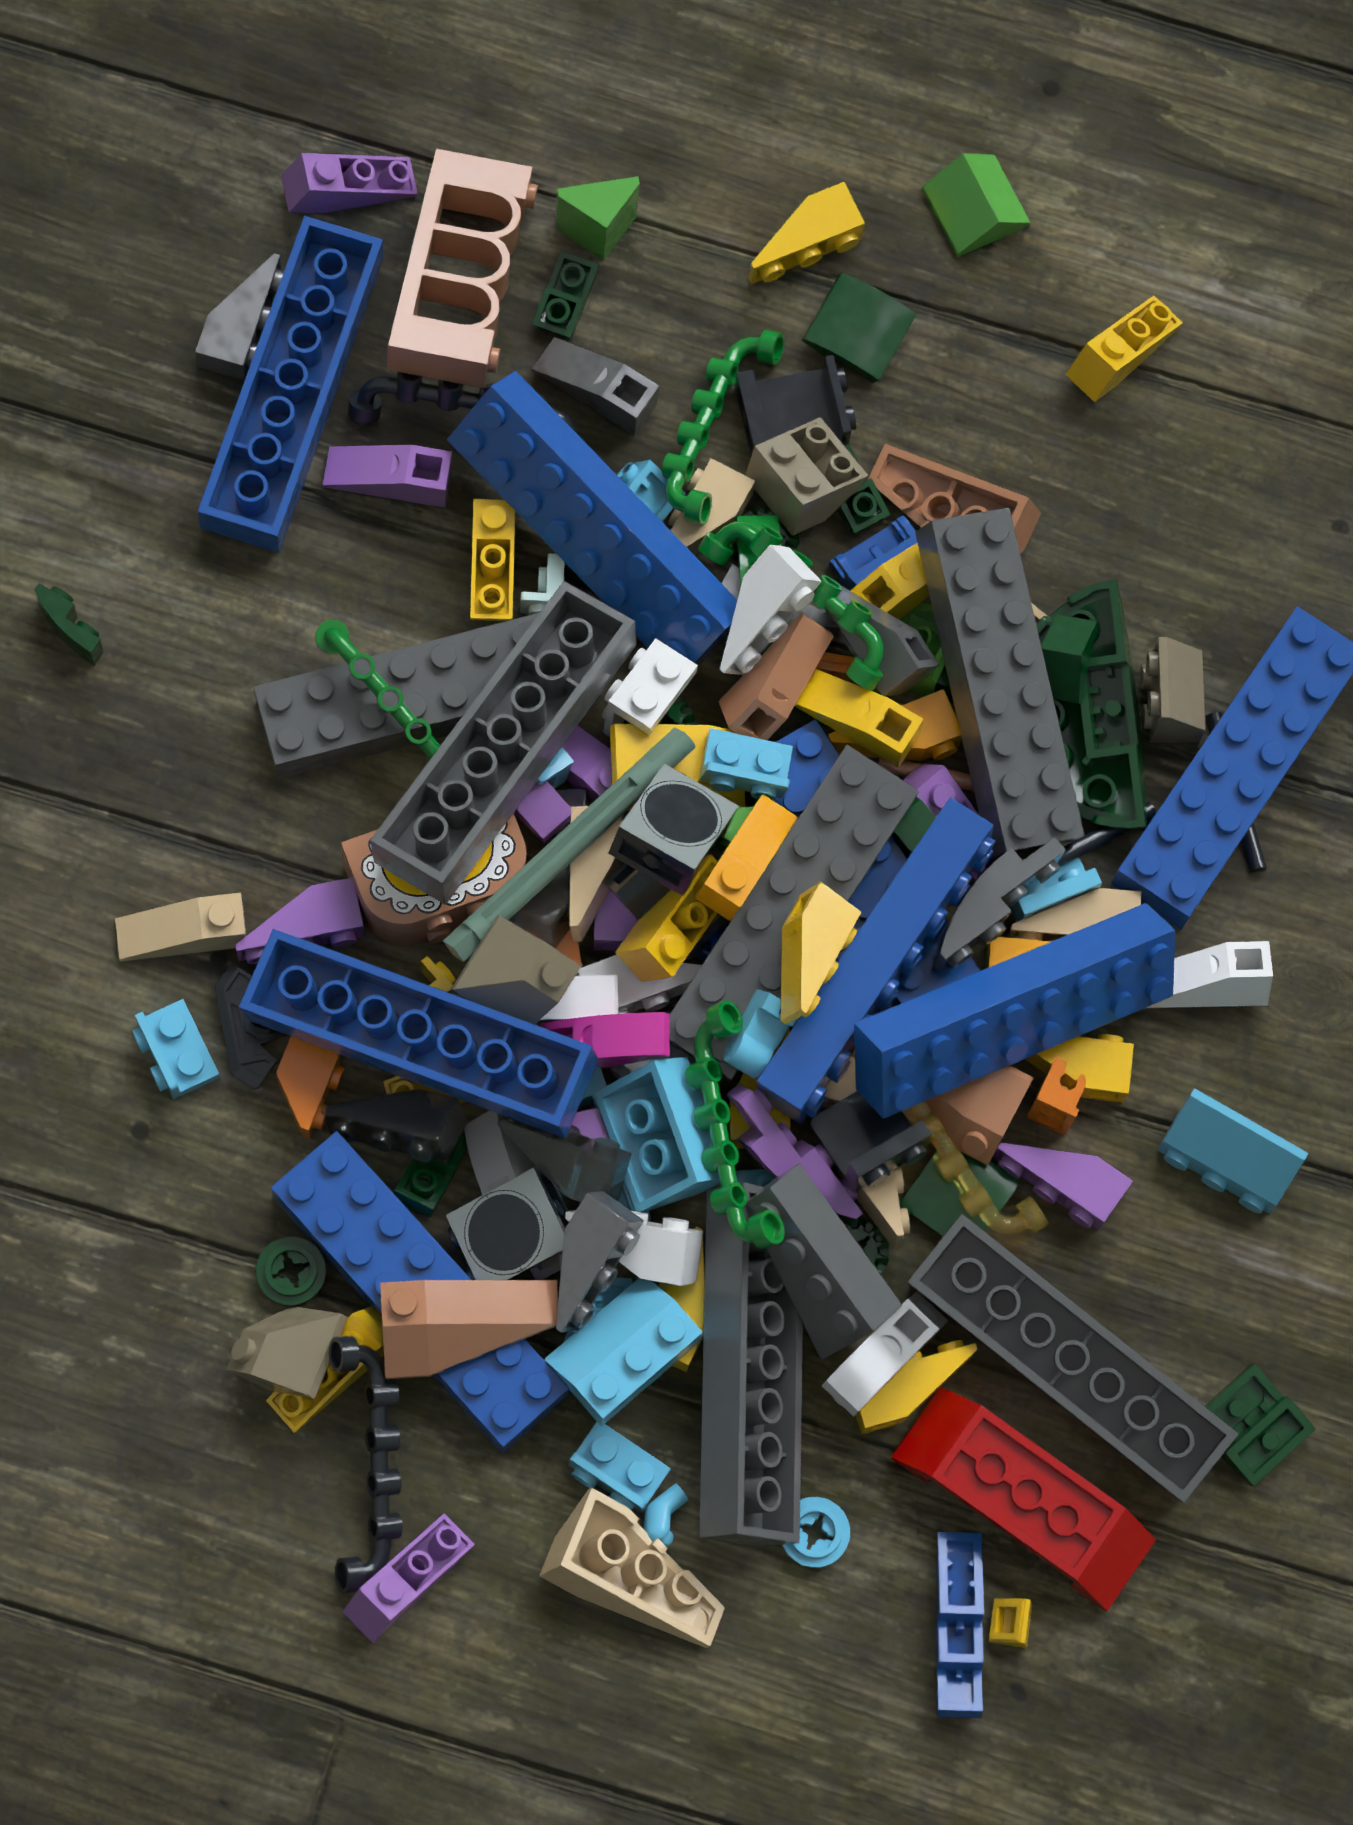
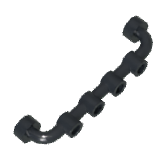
(366, 403)
(381, 1481)

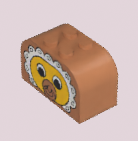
(409, 916)

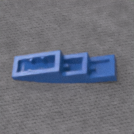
(959, 1625)

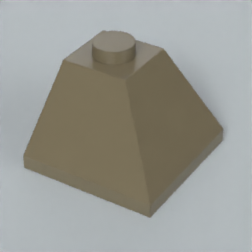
(516, 973)
(287, 1350)

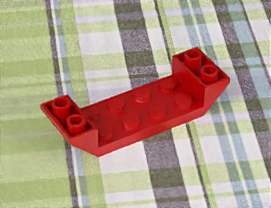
(1026, 1494)

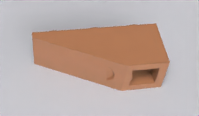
(774, 684)

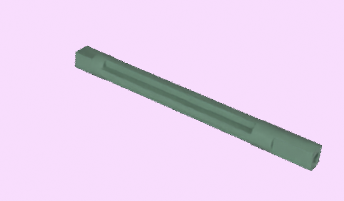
(569, 843)

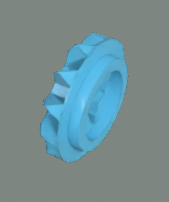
(833, 1524)

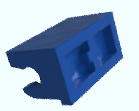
(869, 555)

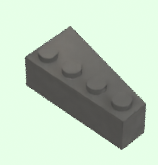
(823, 1265)

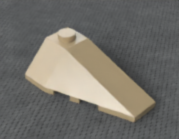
(614, 1564)

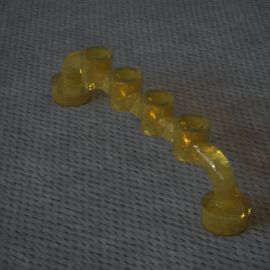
(975, 1198)

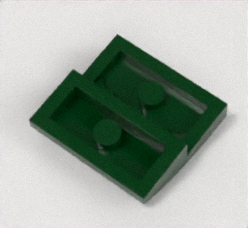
(859, 326)
(937, 1201)
(1265, 1422)

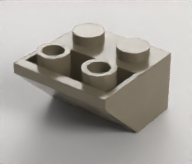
(804, 475)
(1173, 693)

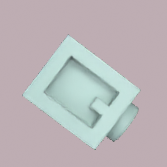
(549, 581)

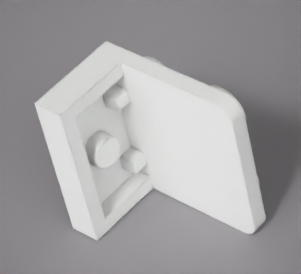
(649, 689)

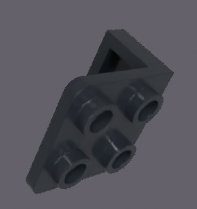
(866, 1144)

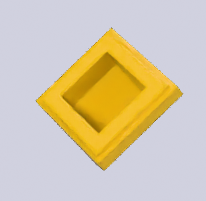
(1010, 1622)

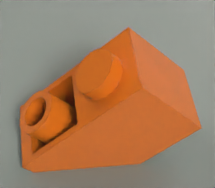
(305, 1081)

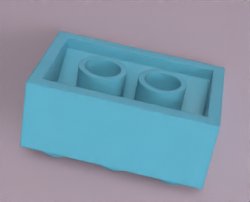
(655, 1121)
(1231, 1152)
(624, 1349)

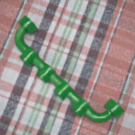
(708, 406)
(851, 617)
(333, 638)
(762, 1228)

